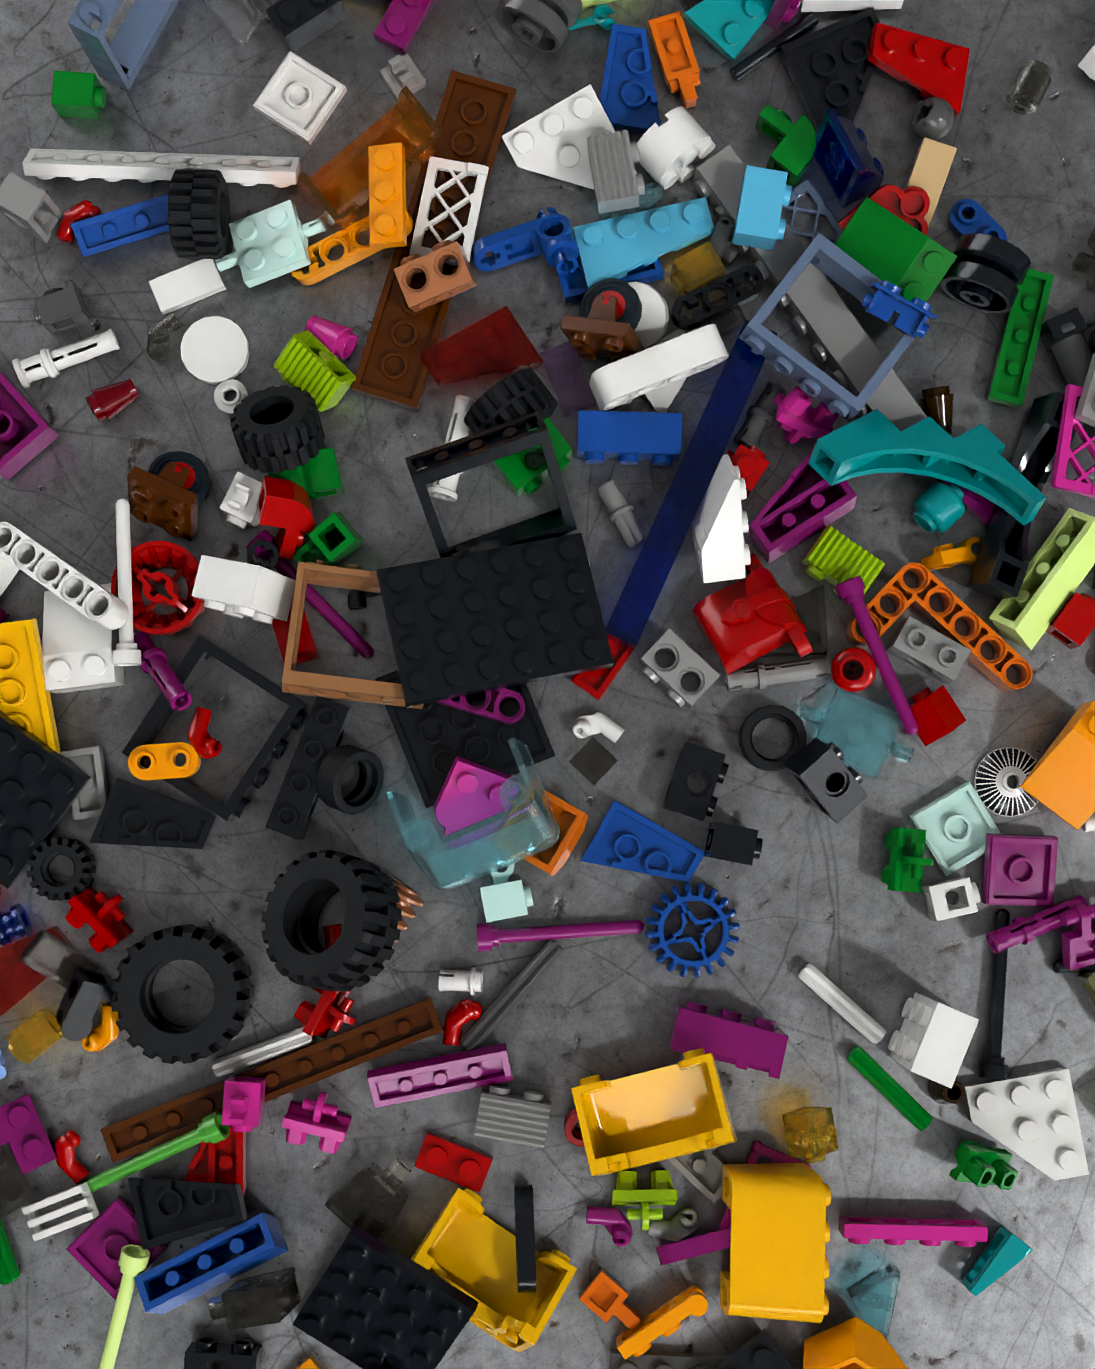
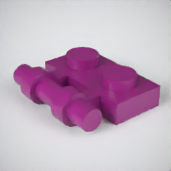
(1079, 944)

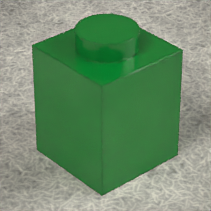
(78, 95)

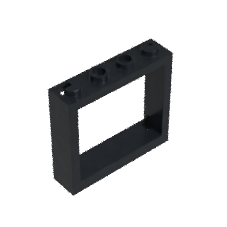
(482, 449)
(273, 748)

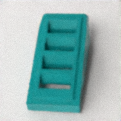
(996, 1259)

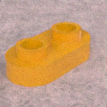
(163, 761)

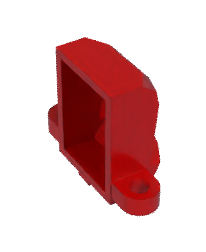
(750, 619)

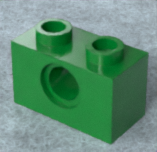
(529, 479)

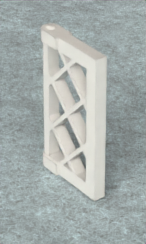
(429, 192)

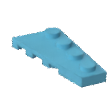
(628, 241)

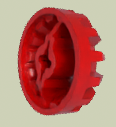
(148, 558)

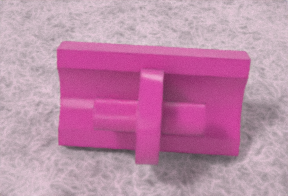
(800, 419)
(318, 1120)

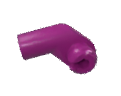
(614, 1222)

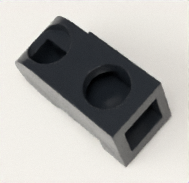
(81, 1002)

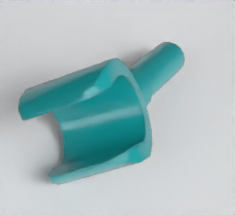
(598, 17)

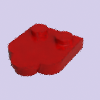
(908, 204)

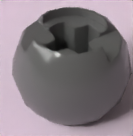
(932, 118)

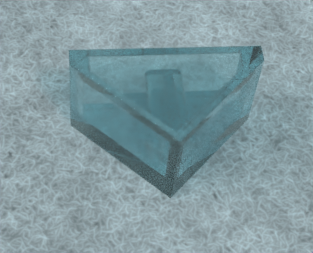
(876, 1296)

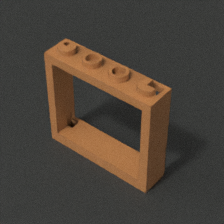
(329, 686)

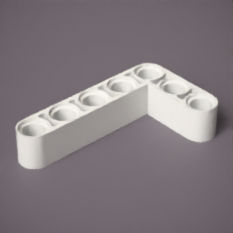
(24, 553)

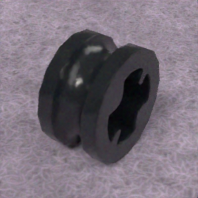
(266, 545)

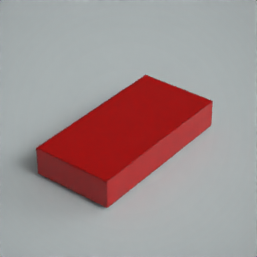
(598, 681)

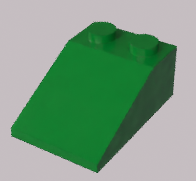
(895, 250)

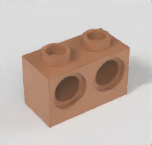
(437, 285)

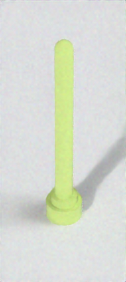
(132, 1263)

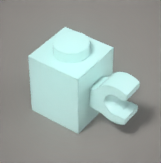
(504, 897)

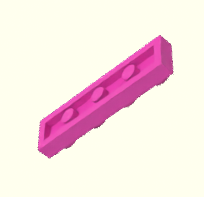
(926, 1230)

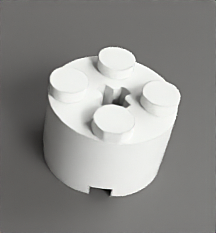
(674, 148)

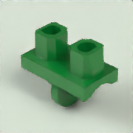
(906, 859)
(983, 1165)

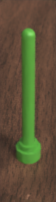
(208, 1131)

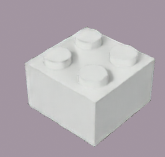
(243, 590)

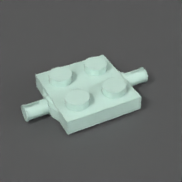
(270, 243)

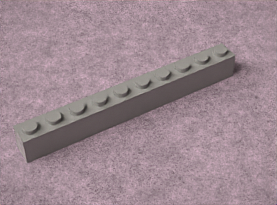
(811, 301)

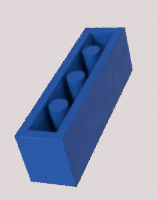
(211, 1264)

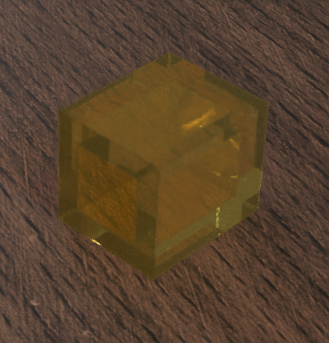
(696, 269)
(35, 1036)

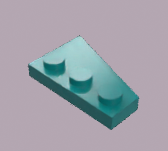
(728, 22)

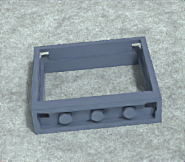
(131, 42)
(789, 362)

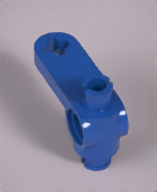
(545, 235)

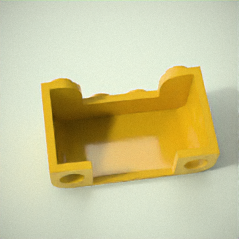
(776, 1242)

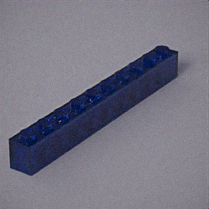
(685, 494)

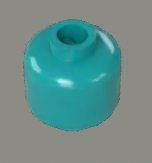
(938, 507)

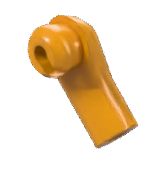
(104, 1032)

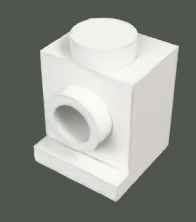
(965, 902)

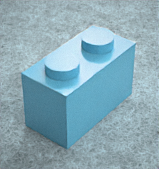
(760, 208)

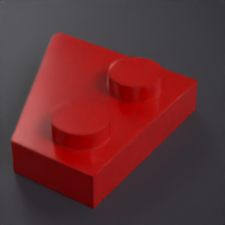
(221, 1161)

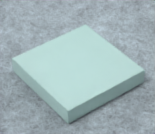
(955, 827)

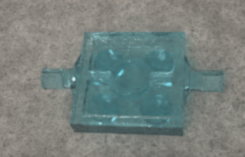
(860, 730)

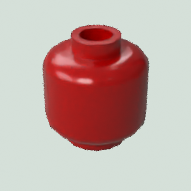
(854, 682)

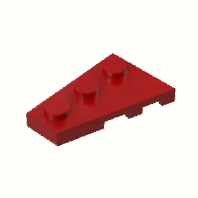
(922, 61)

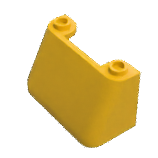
(653, 1114)
(481, 1262)

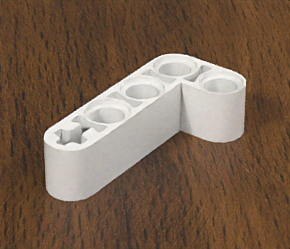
(656, 367)

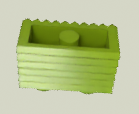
(314, 369)
(840, 559)

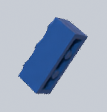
(629, 437)

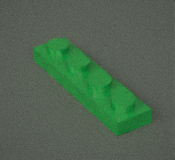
(1020, 340)

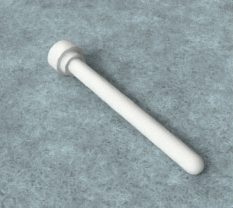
(126, 650)

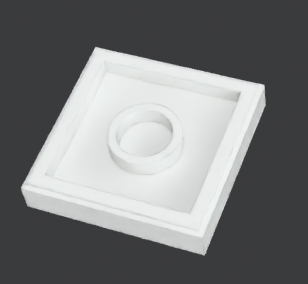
(300, 97)

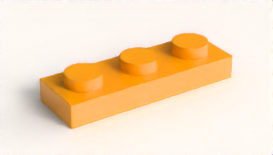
(387, 196)

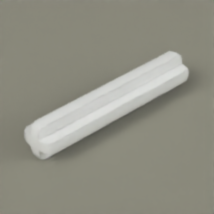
(842, 1003)
(260, 1052)

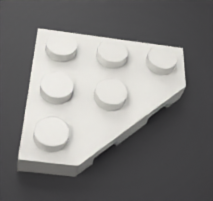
(557, 138)
(1033, 1118)

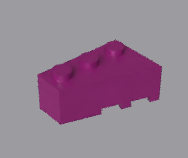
(799, 511)
(729, 1038)

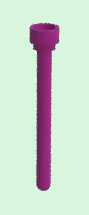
(852, 593)
(315, 599)
(491, 936)

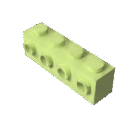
(1049, 580)

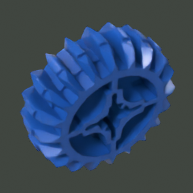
(704, 958)

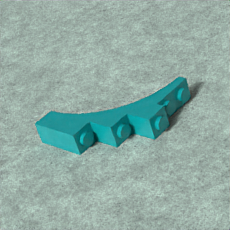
(926, 449)

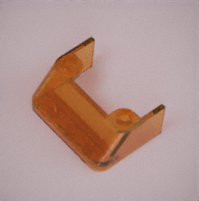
(343, 182)

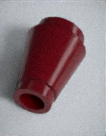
(111, 399)

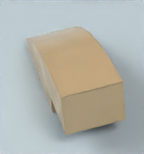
(931, 170)

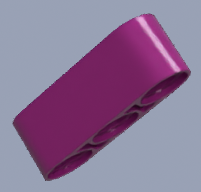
(491, 705)

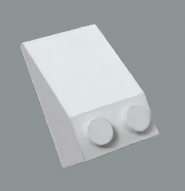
(77, 649)

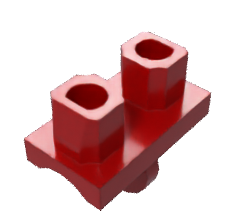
(101, 915)
(328, 1013)

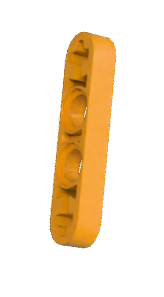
(352, 252)

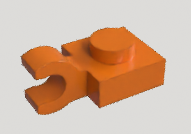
(607, 1299)

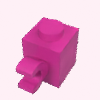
(243, 1102)

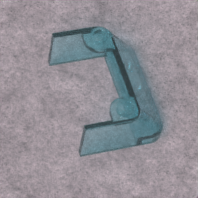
(490, 844)

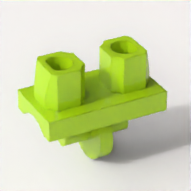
(659, 1195)

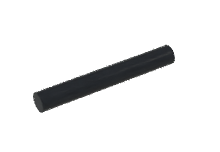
(773, 46)

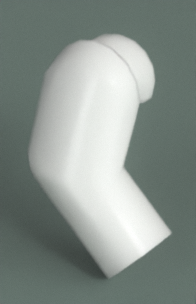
(596, 723)

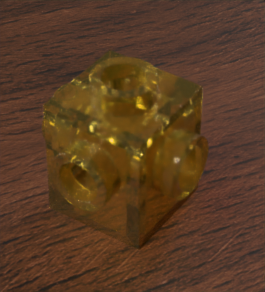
(810, 1133)

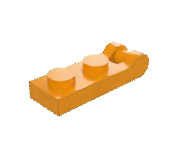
(662, 1321)

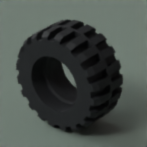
(295, 913)
(136, 1001)

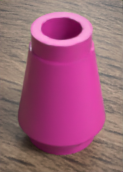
(333, 336)

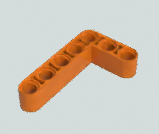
(944, 623)

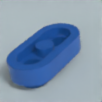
(980, 222)

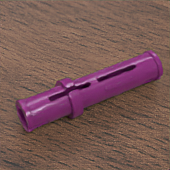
(156, 664)
(1026, 929)

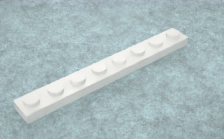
(153, 166)

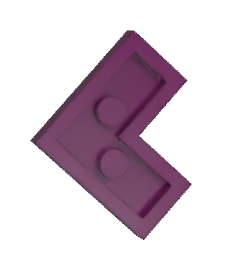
(25, 1135)

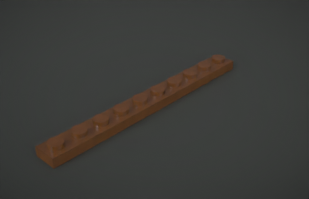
(281, 1075)

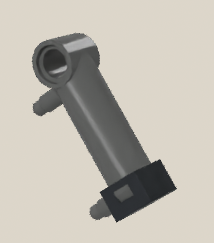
(1070, 347)

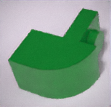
(794, 141)
(330, 541)

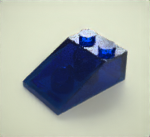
(845, 159)

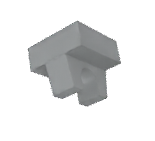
(402, 73)

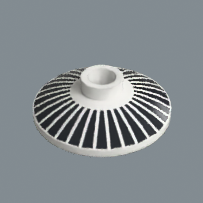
(992, 786)

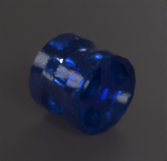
(14, 924)

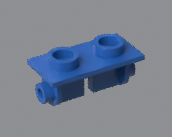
(911, 313)

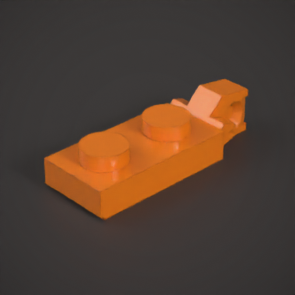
(675, 56)

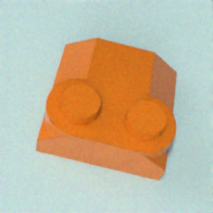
(571, 826)

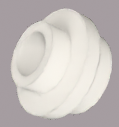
(223, 388)

